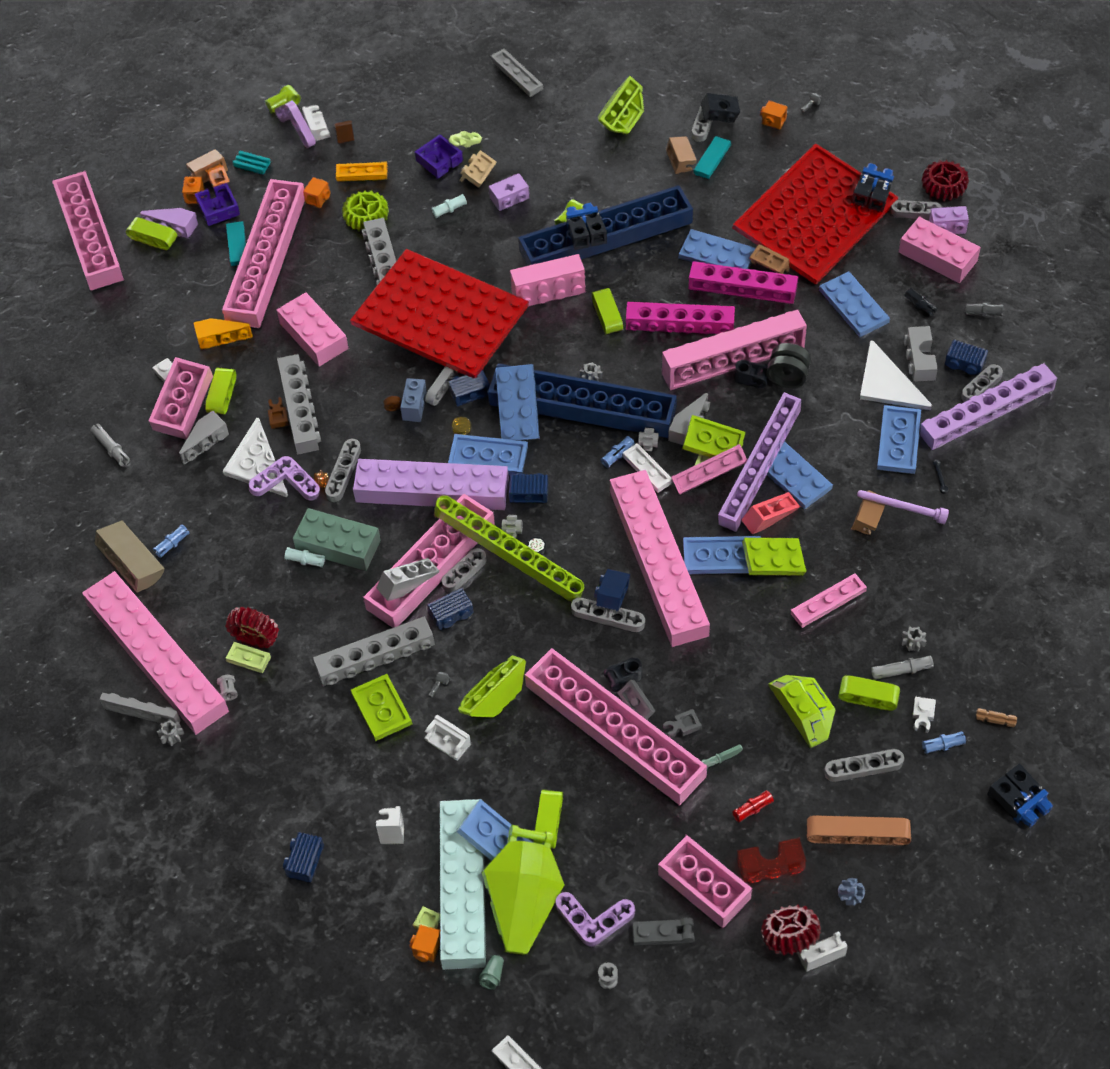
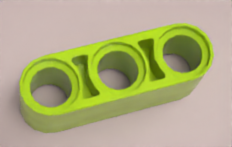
(151, 233)
(607, 311)
(221, 390)
(869, 692)
(549, 814)

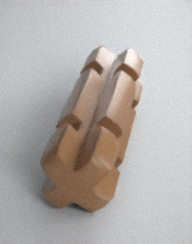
(996, 717)

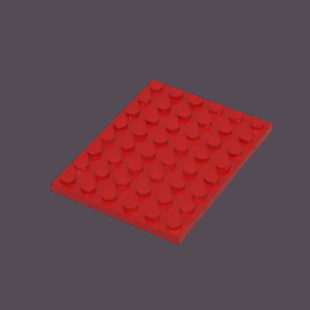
(811, 214)
(440, 313)

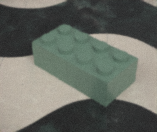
(337, 539)

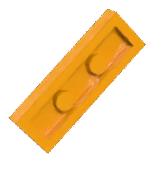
(361, 171)

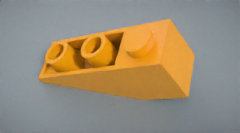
(218, 332)

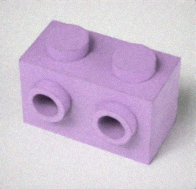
(950, 218)

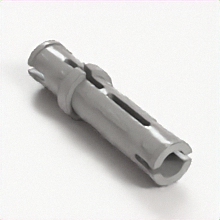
(114, 449)
(911, 665)

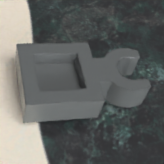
(684, 723)

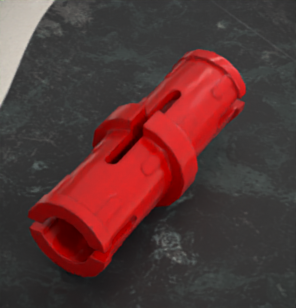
(753, 806)

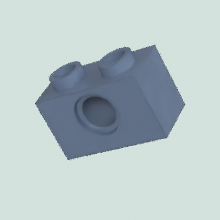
(413, 400)

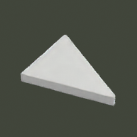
(887, 384)
(252, 458)

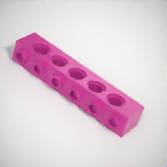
(743, 282)
(679, 318)

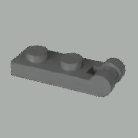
(663, 932)

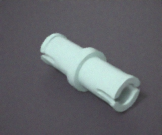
(449, 206)
(304, 557)

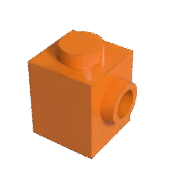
(774, 114)
(217, 175)
(190, 187)
(316, 192)
(426, 943)

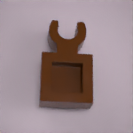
(278, 414)

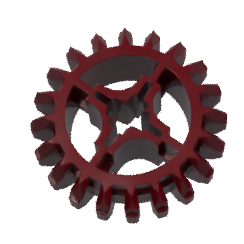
(945, 180)
(252, 627)
(791, 929)

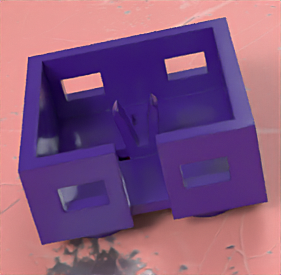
(435, 152)
(223, 198)

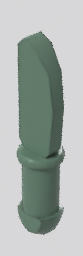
(718, 758)

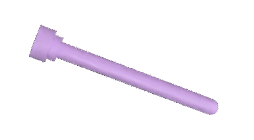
(939, 515)

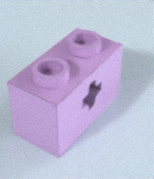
(509, 192)

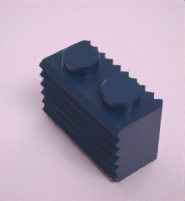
(966, 357)
(468, 389)
(528, 488)
(612, 589)
(450, 608)
(303, 857)

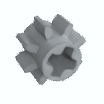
(591, 372)
(648, 439)
(512, 525)
(913, 638)
(170, 732)

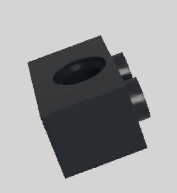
(720, 107)

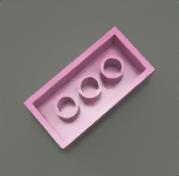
(939, 249)
(549, 280)
(312, 329)
(180, 398)
(704, 881)

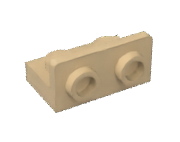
(478, 169)

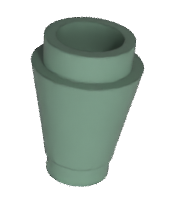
(491, 974)

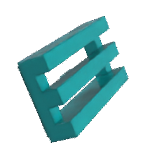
(252, 160)

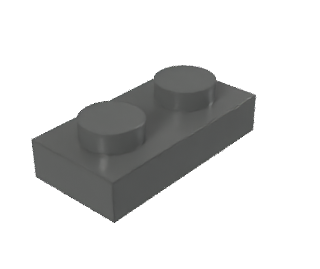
(636, 700)

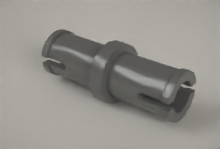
(984, 309)

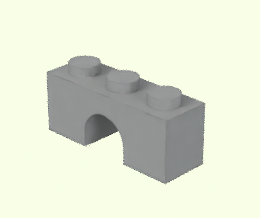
(921, 366)

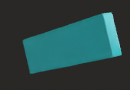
(712, 157)
(236, 241)

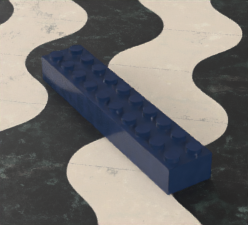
(623, 224)
(599, 403)

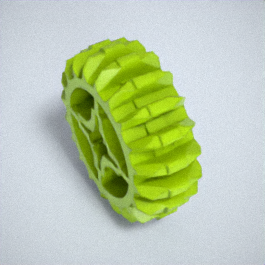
(364, 208)

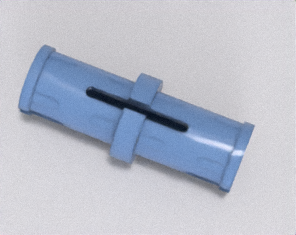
(609, 459)
(171, 541)
(943, 742)

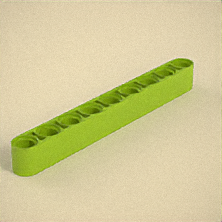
(505, 540)

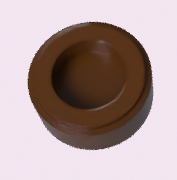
(392, 403)

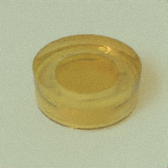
(461, 426)

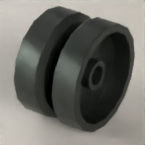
(788, 365)

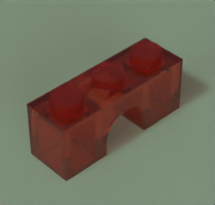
(755, 867)

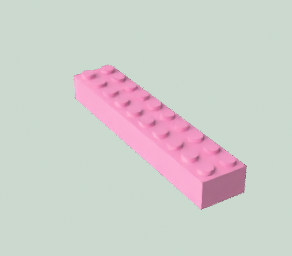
(264, 253)
(659, 558)
(155, 653)
(616, 726)

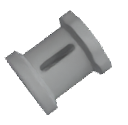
(227, 687)
(608, 969)

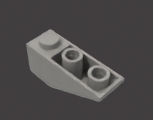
(681, 421)
(204, 435)
(403, 579)

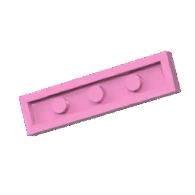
(709, 469)
(828, 600)

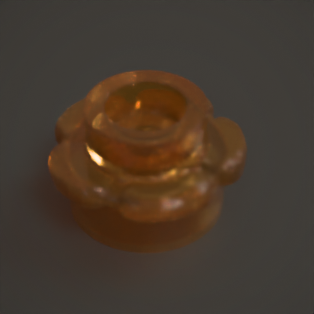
(321, 478)

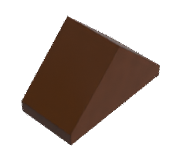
(344, 131)

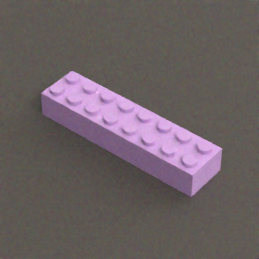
(426, 481)

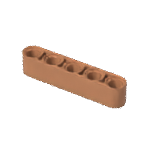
(858, 830)

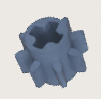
(851, 891)

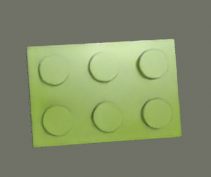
(710, 437)
(774, 556)
(381, 707)

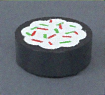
(537, 544)

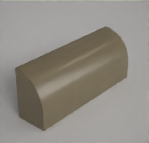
(129, 555)

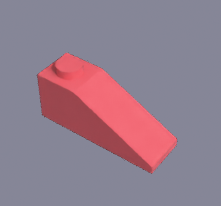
(769, 512)

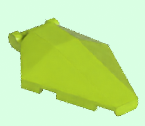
(522, 887)

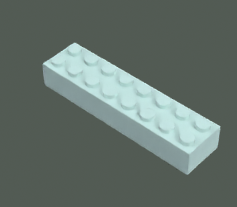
(460, 892)

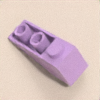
(178, 219)

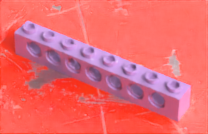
(987, 406)
(759, 462)

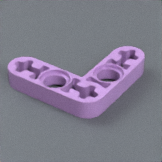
(291, 111)
(288, 474)
(588, 924)

